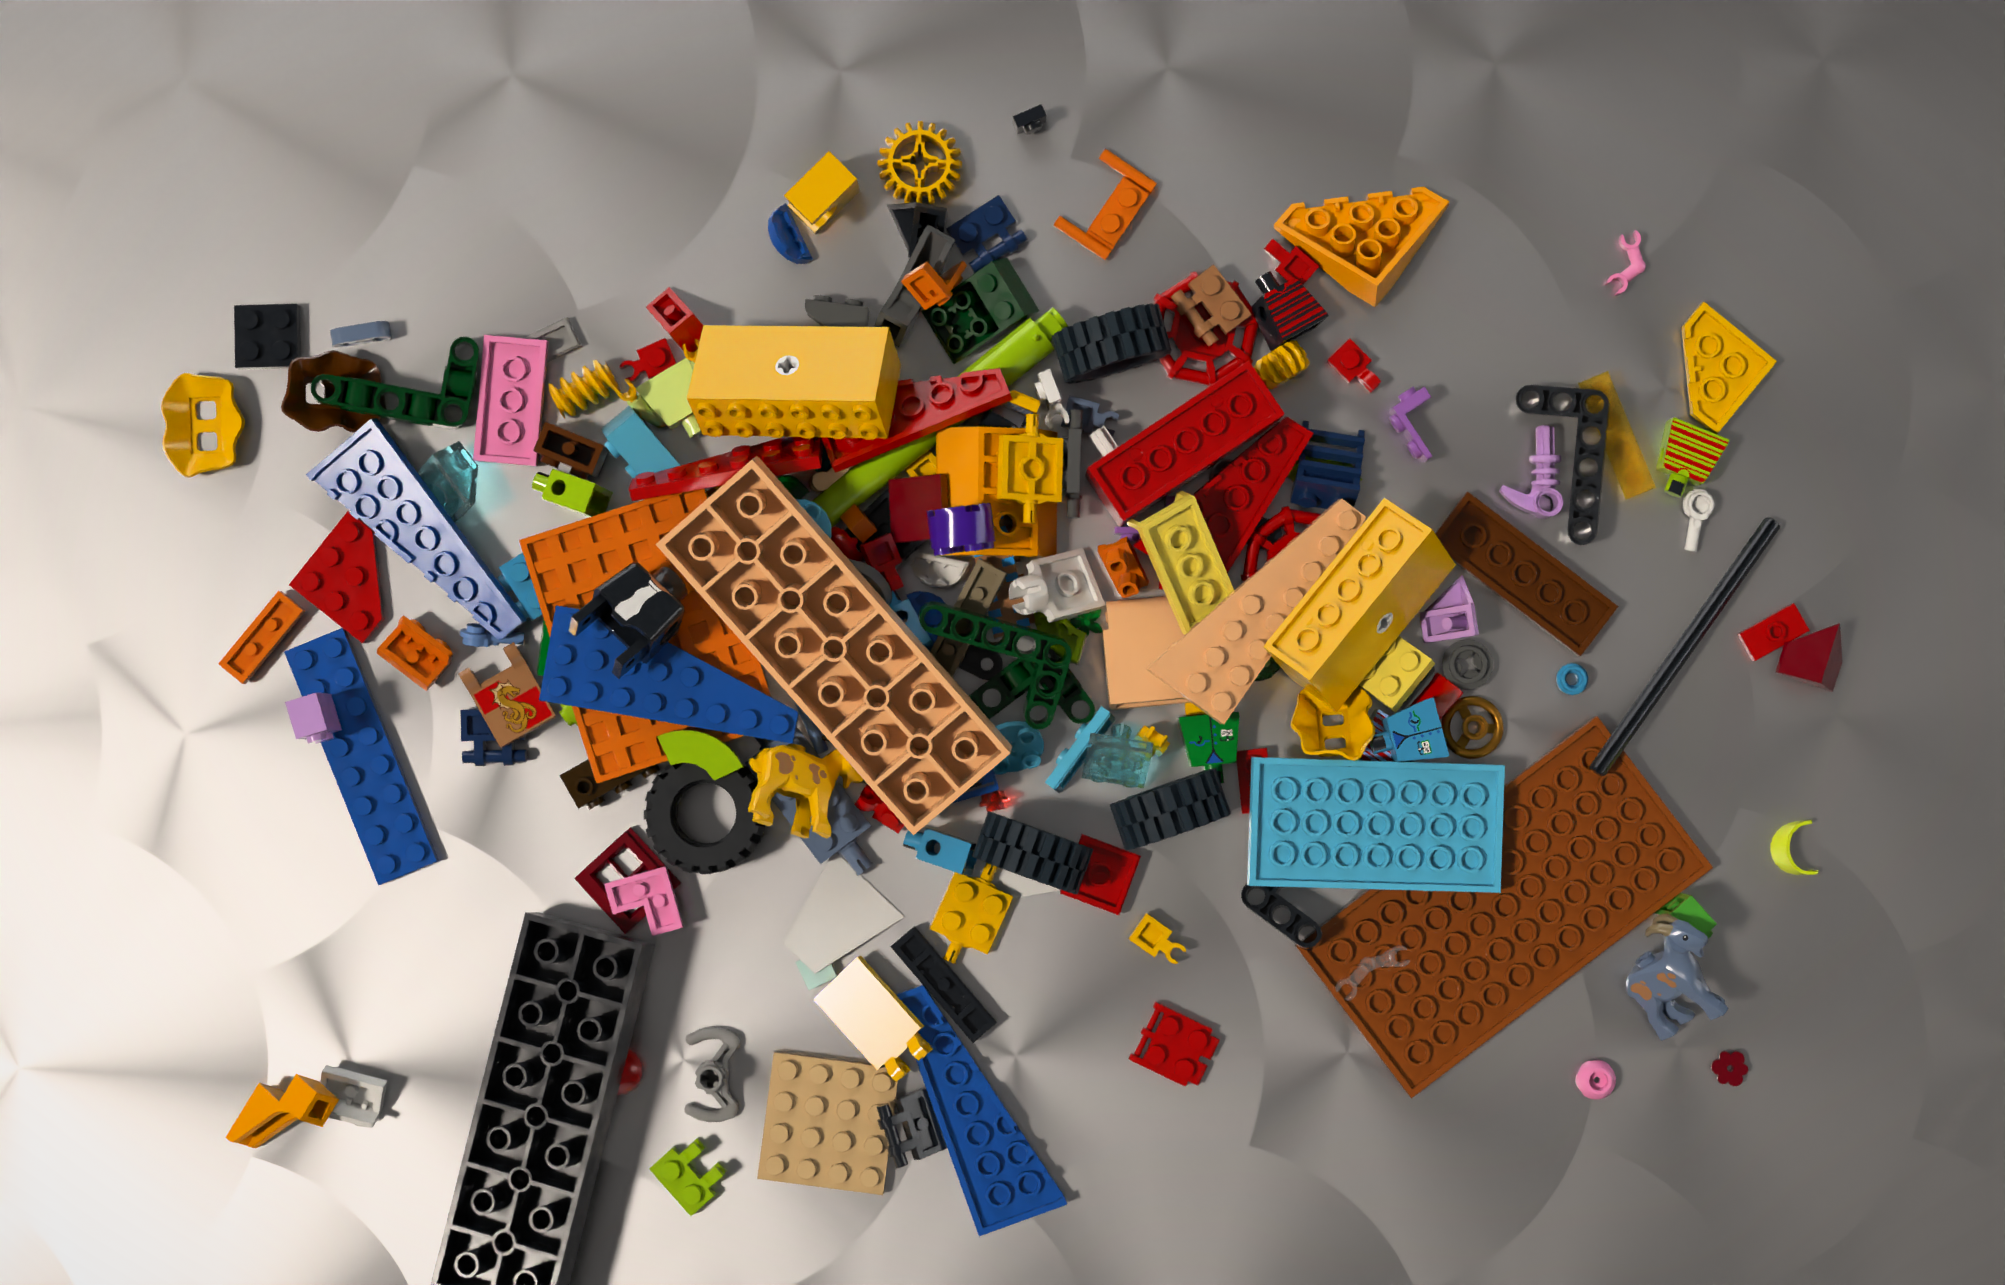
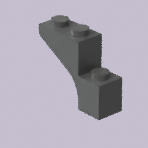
(901, 307)
(833, 314)

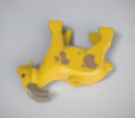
(801, 777)

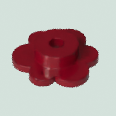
(1734, 1075)

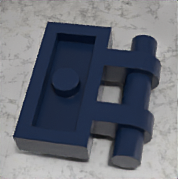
(981, 226)
(476, 729)

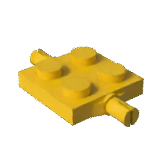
(1030, 468)
(971, 912)

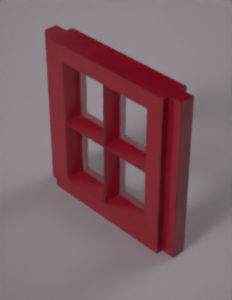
(596, 888)

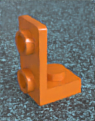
(931, 288)

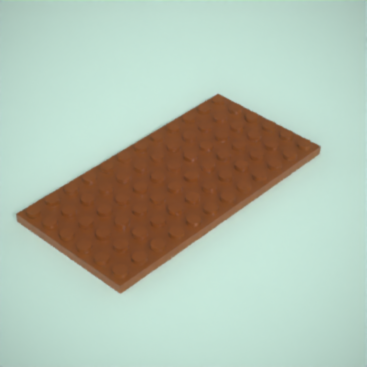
(1576, 876)

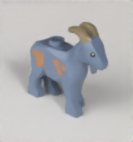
(1670, 973)

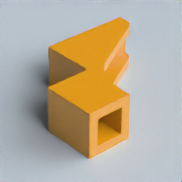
(272, 1110)

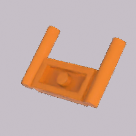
(1116, 212)

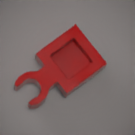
(653, 360)

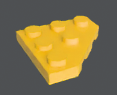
(1719, 367)

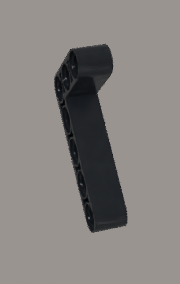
(1582, 450)
(1293, 926)

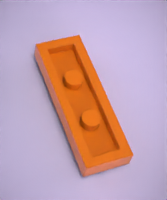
(261, 637)

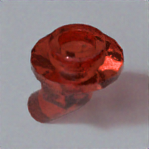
(994, 800)

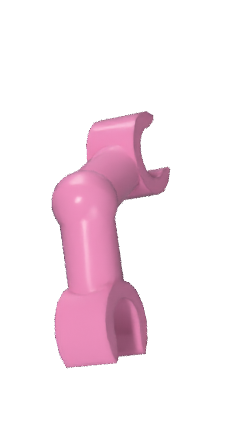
(1637, 264)

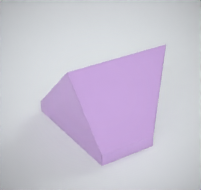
(1450, 615)

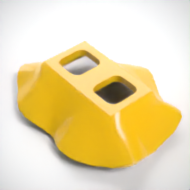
(183, 426)
(1356, 730)

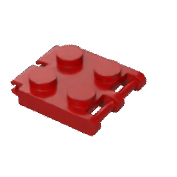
(1175, 1046)

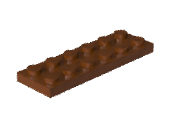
(1524, 574)

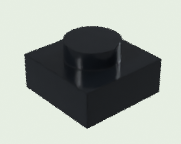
(1030, 120)

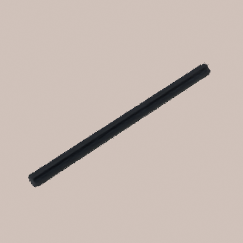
(1684, 646)

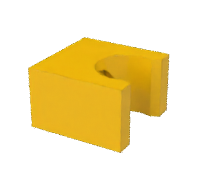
(822, 192)

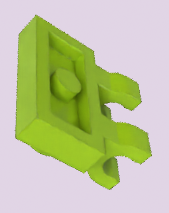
(683, 1180)

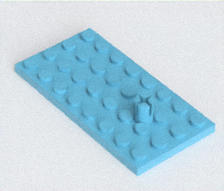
(1375, 825)

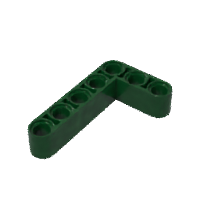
(1008, 646)

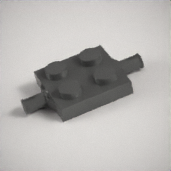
(1071, 473)

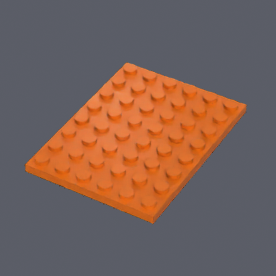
(581, 556)

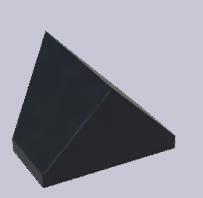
(913, 219)

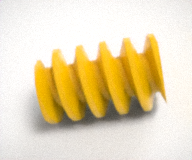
(583, 388)

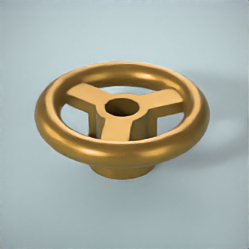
(1483, 727)

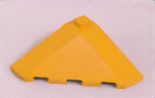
(1364, 241)

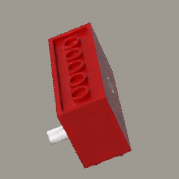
(1181, 444)

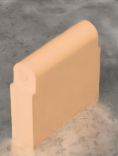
(1134, 639)

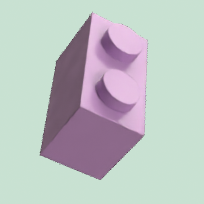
(313, 717)

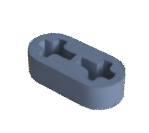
(360, 334)

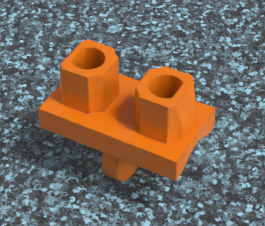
(1123, 567)

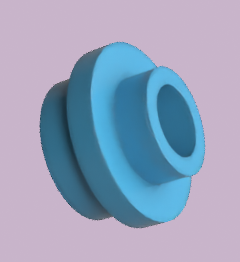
(1579, 672)

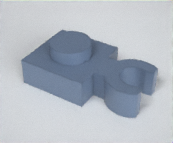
(1091, 417)

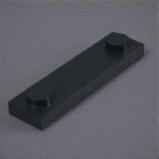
(943, 984)

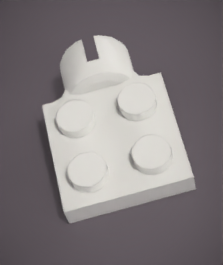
(1057, 587)

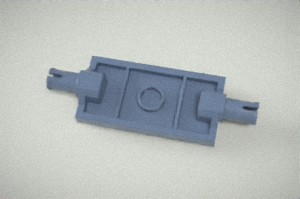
(844, 817)

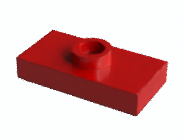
(1773, 632)

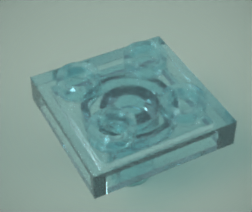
(1117, 758)

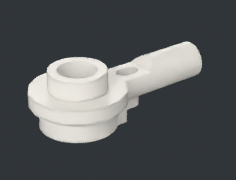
(1697, 506)

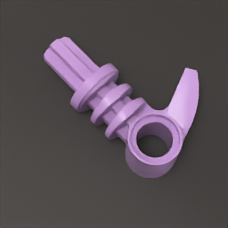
(1545, 478)

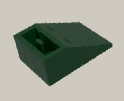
(981, 310)

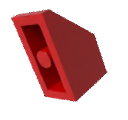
(676, 319)

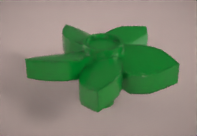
(1086, 622)

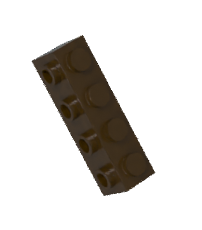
(585, 791)

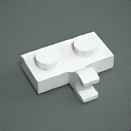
(1048, 393)

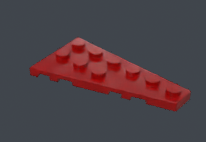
(924, 409)
(780, 455)
(1246, 486)

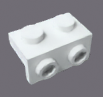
(358, 1095)

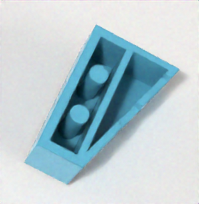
(636, 444)

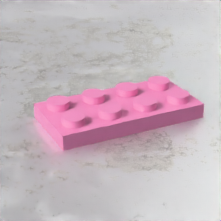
(510, 400)

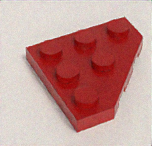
(345, 578)

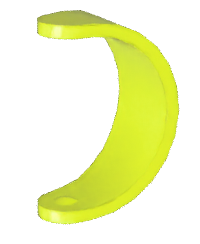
(1781, 848)

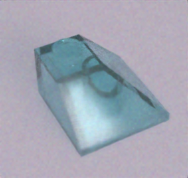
(452, 479)

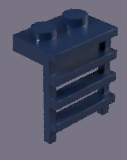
(1324, 483)

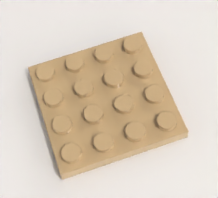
(825, 1123)

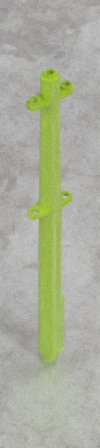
(1014, 357)

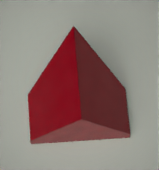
(1813, 658)

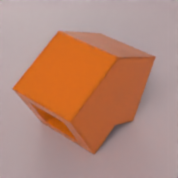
(858, 523)

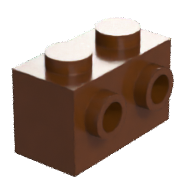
(570, 449)

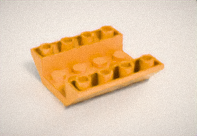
(971, 469)

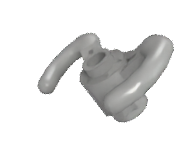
(714, 1075)

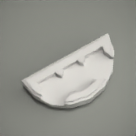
(937, 570)

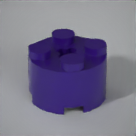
(961, 529)

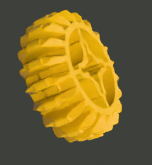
(933, 162)

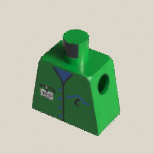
(1210, 742)

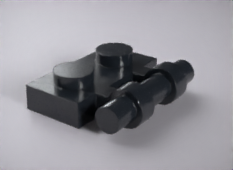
(919, 1126)

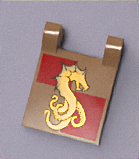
(509, 699)

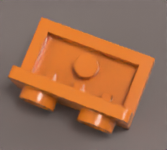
(416, 653)

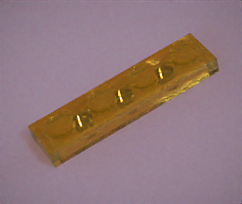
(1621, 442)

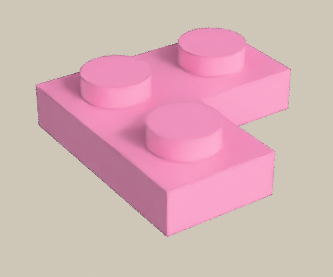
(651, 890)

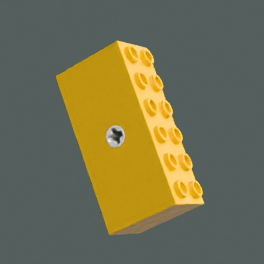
(794, 381)
(1360, 604)

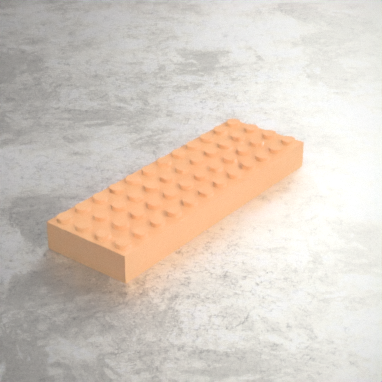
(835, 645)

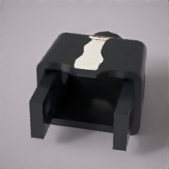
(638, 610)

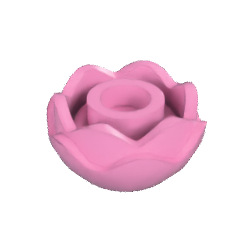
(1586, 1076)

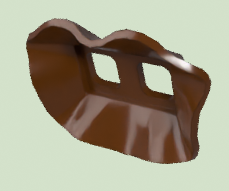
(318, 416)

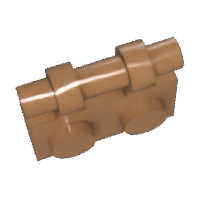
(1218, 299)

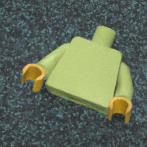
(664, 397)

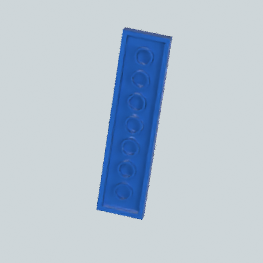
(364, 759)

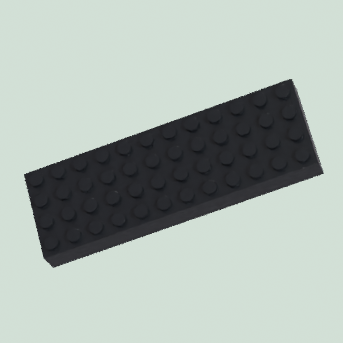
(544, 1105)

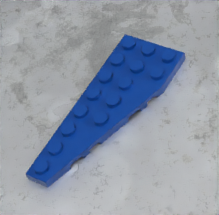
(666, 689)

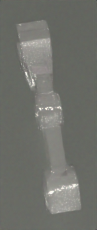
(1368, 964)

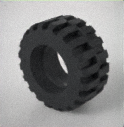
(676, 845)

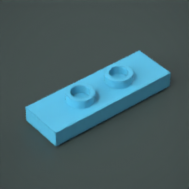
(1071, 759)

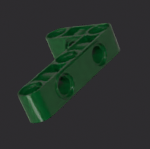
(414, 405)
(1015, 681)

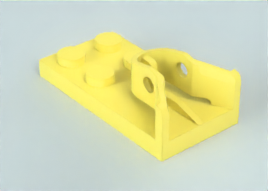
(1185, 559)

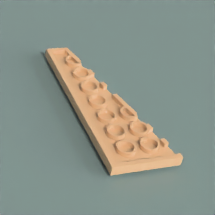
(1225, 649)

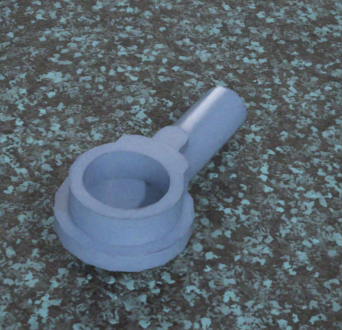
(478, 636)

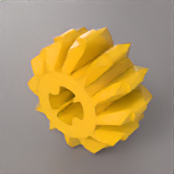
(1282, 364)

